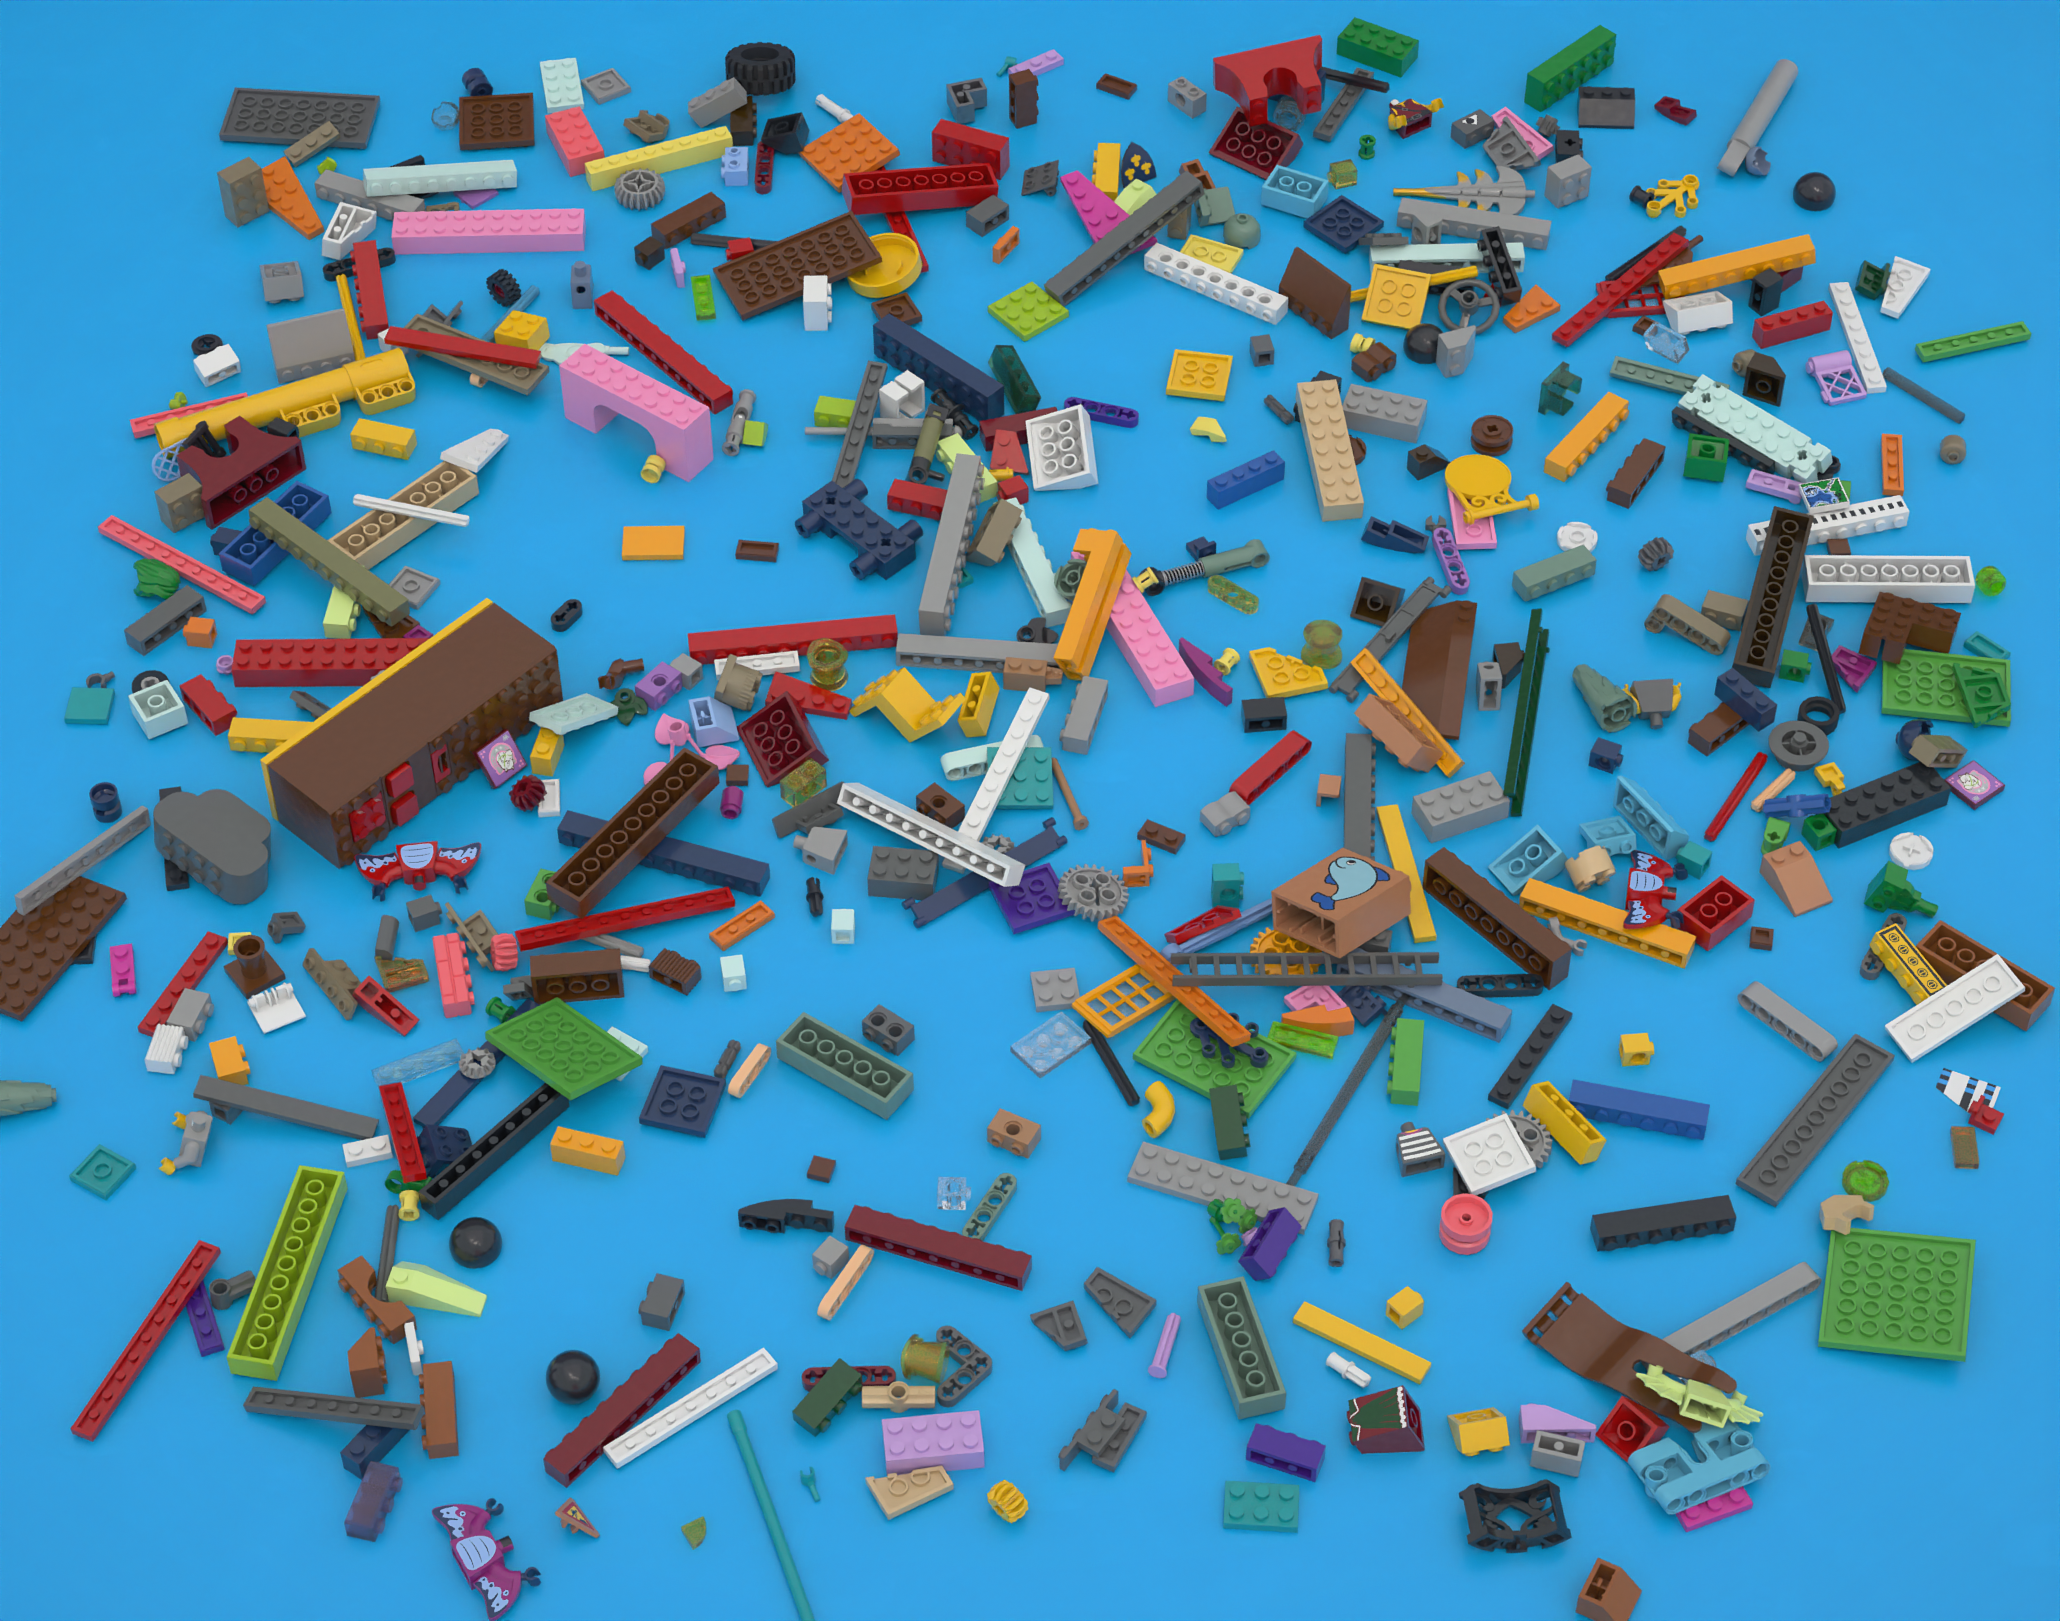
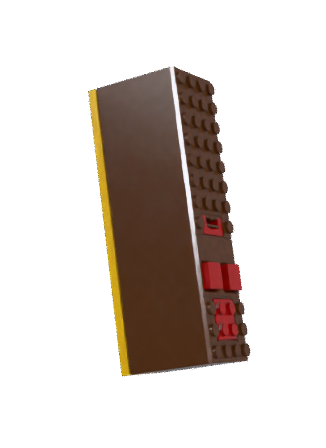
(410, 732)

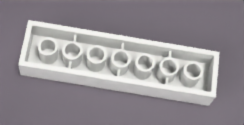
(1863, 577)

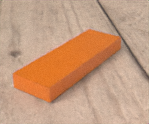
(741, 925)

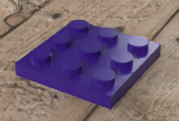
(1032, 901)

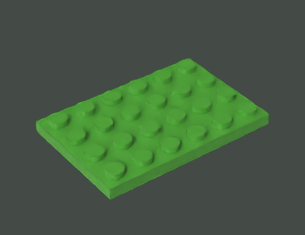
(1927, 686)
(563, 1048)
(1178, 1055)

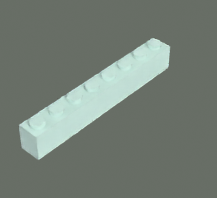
(439, 178)
(1440, 254)
(1037, 571)

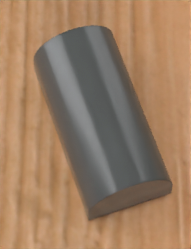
(387, 937)

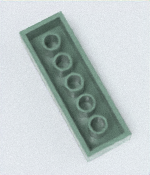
(845, 1065)
(1241, 1347)

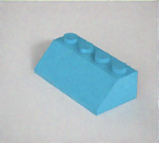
(1648, 818)

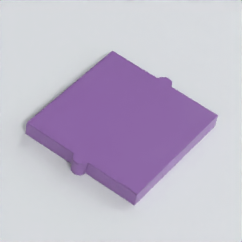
(475, 198)

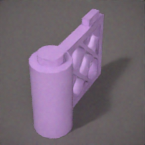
(1832, 366)

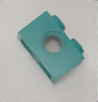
(1226, 885)

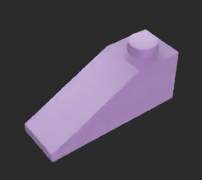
(1550, 1420)

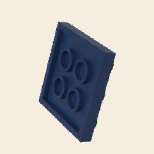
(1343, 223)
(682, 1101)

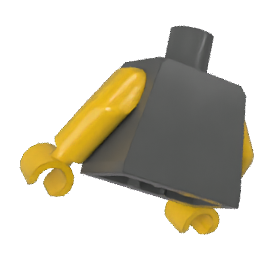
(1654, 699)

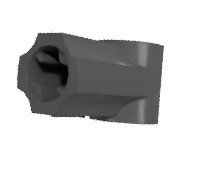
(225, 1291)

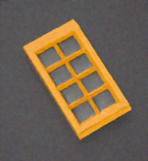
(1122, 1001)

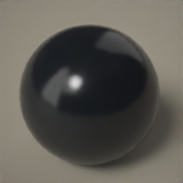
(1814, 192)
(1421, 343)
(475, 1242)
(572, 1377)

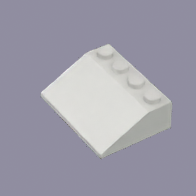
(1062, 450)

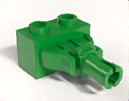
(1893, 891)

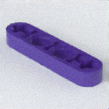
(1103, 409)

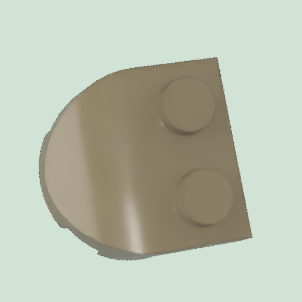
(647, 126)

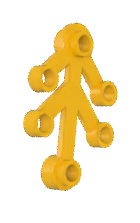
(1688, 183)

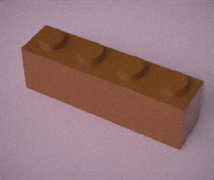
(440, 1410)

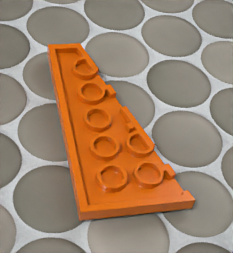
(289, 199)

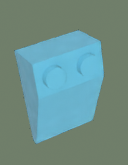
(1530, 857)

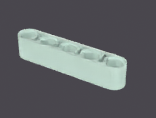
(973, 761)

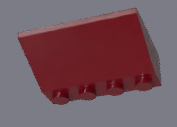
(1256, 147)
(780, 739)

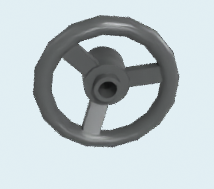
(1469, 304)

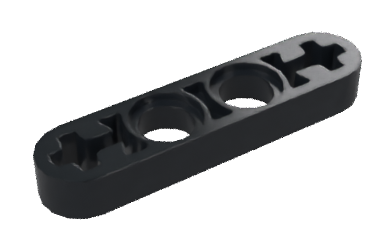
(331, 270)
(1499, 982)

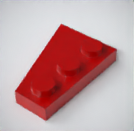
(1207, 921)

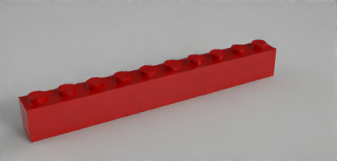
(663, 352)
(851, 633)

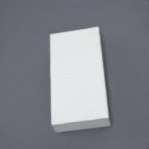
(551, 805)

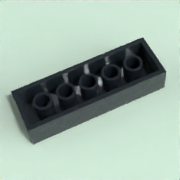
(1886, 802)

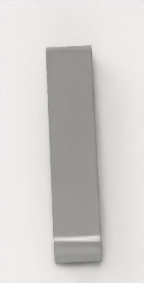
(1787, 1021)

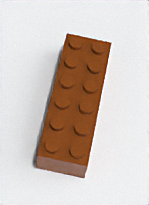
(1956, 954)

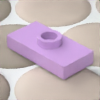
(678, 268)

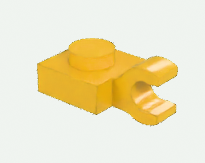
(1830, 776)

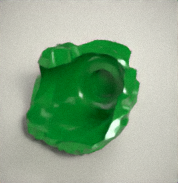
(155, 579)

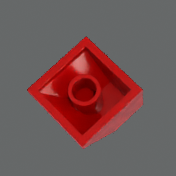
(1631, 1428)

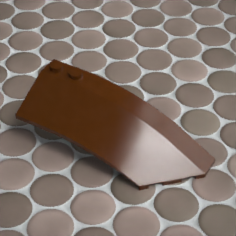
(1440, 664)

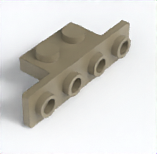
(478, 931)
(335, 980)

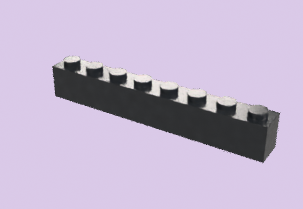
(492, 1150)

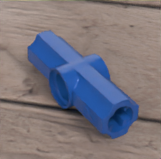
(1797, 805)

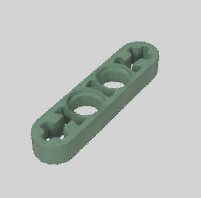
(992, 1211)

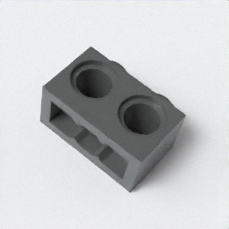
(888, 1030)

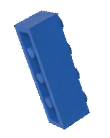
(1245, 479)

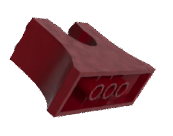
(251, 471)

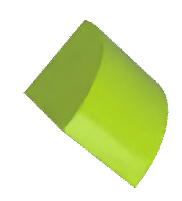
(755, 433)

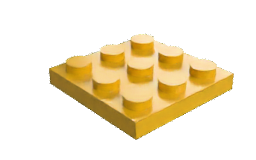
(1396, 297)
(1199, 375)

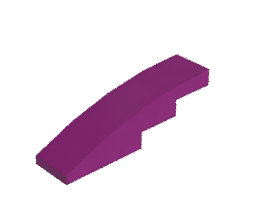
(1202, 670)

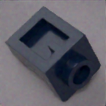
(1201, 548)

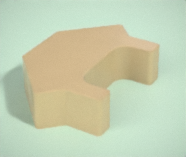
(1841, 1209)

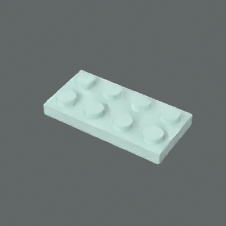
(561, 84)
(573, 713)

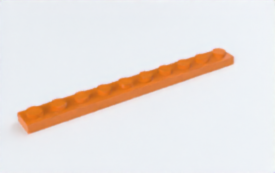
(1163, 972)

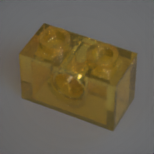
(803, 783)

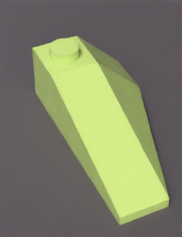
(1134, 196)
(429, 1289)

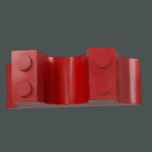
(1272, 70)

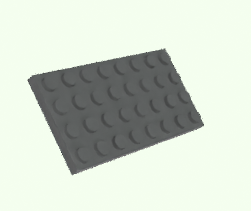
(292, 115)

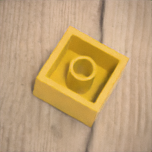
(522, 331)

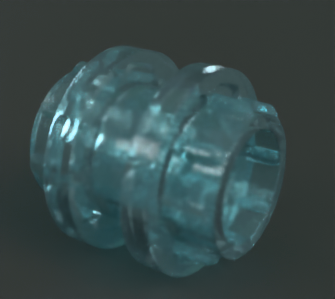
(1288, 115)

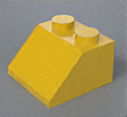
(1479, 1431)

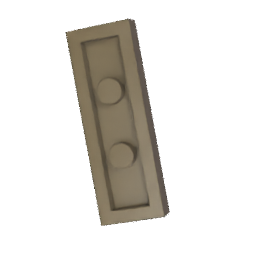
(312, 144)

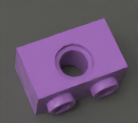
(659, 685)

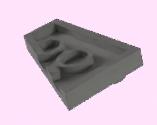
(1119, 1300)

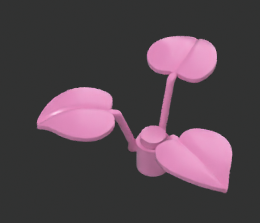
(676, 733)

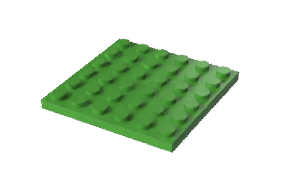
(1898, 1294)

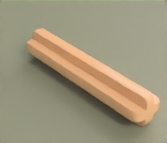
(1773, 789)

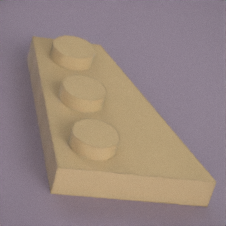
(906, 1491)

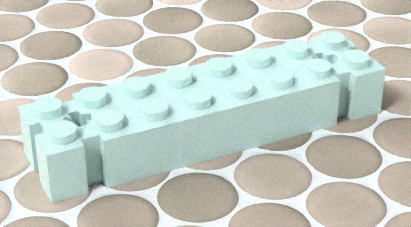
(1757, 429)

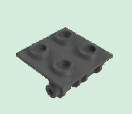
(1041, 178)

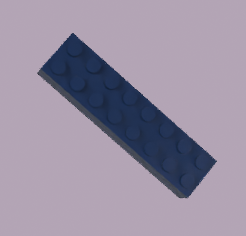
(938, 368)

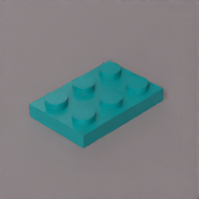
(1261, 1506)

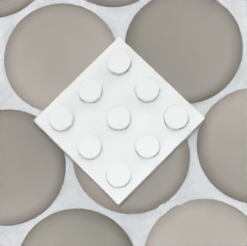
(1489, 1154)

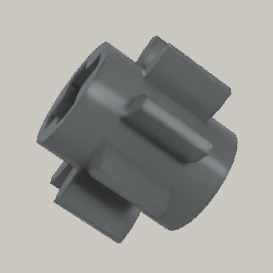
(1547, 125)

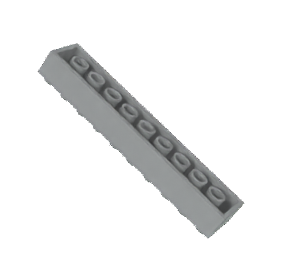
(951, 545)

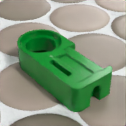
(397, 1188)

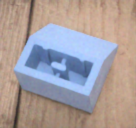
(712, 721)

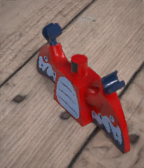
(418, 865)
(1647, 890)

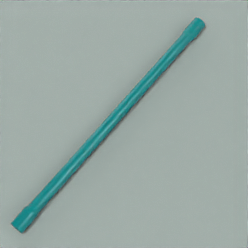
(740, 1431)

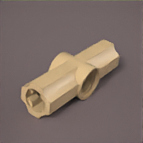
(909, 1396)

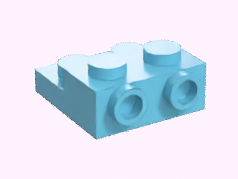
(1611, 833)

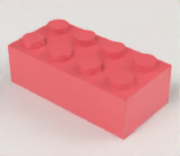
(573, 139)

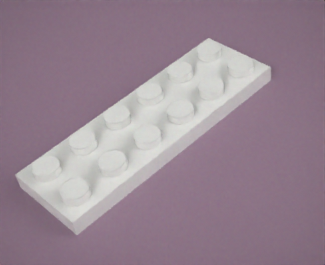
(1954, 1008)

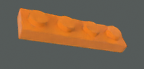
(1892, 465)

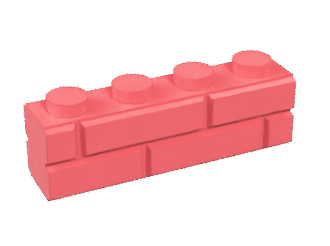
(452, 976)

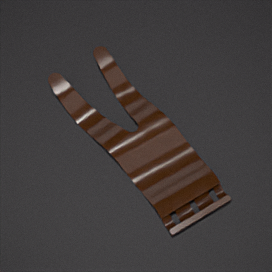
(1607, 1350)

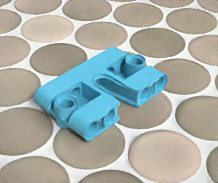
(1681, 1483)

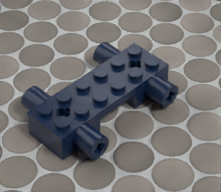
(878, 542)

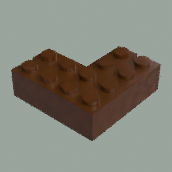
(1907, 622)

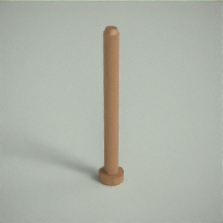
(1080, 822)

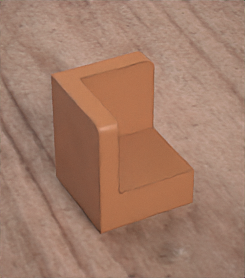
(1328, 787)

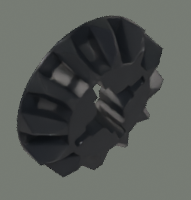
(209, 340)

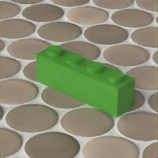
(1407, 1061)

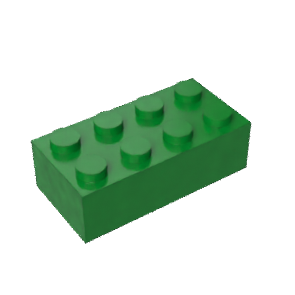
(1377, 47)

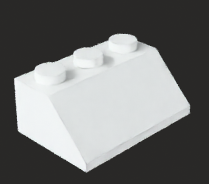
(1698, 312)

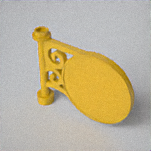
(1483, 482)

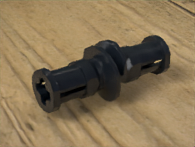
(955, 412)

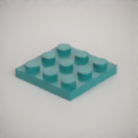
(1031, 781)

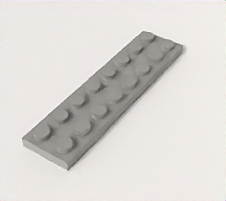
(1205, 1181)

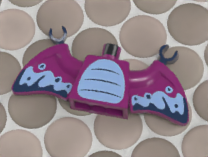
(482, 1556)

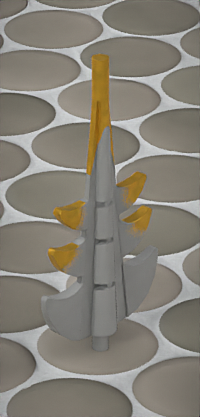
(1507, 193)

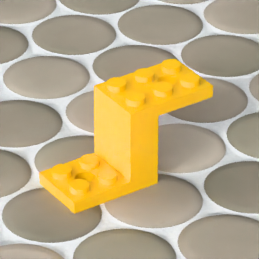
(906, 704)

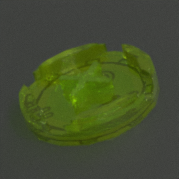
(1865, 1179)

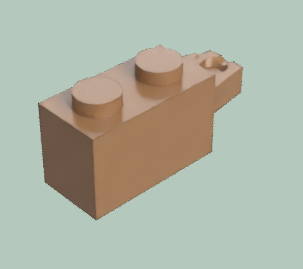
(1025, 673)

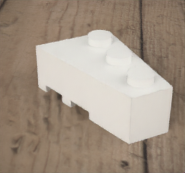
(347, 227)

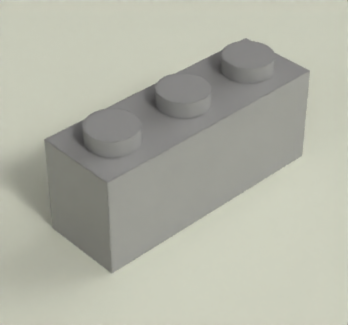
(717, 102)

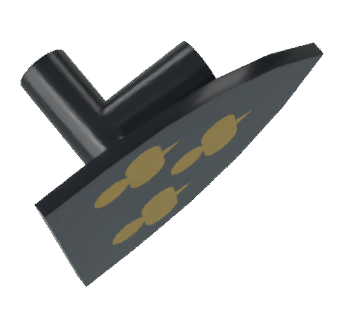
(1136, 165)

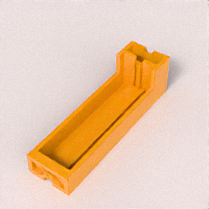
(1088, 617)

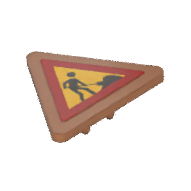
(572, 1514)

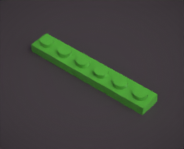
(1973, 341)

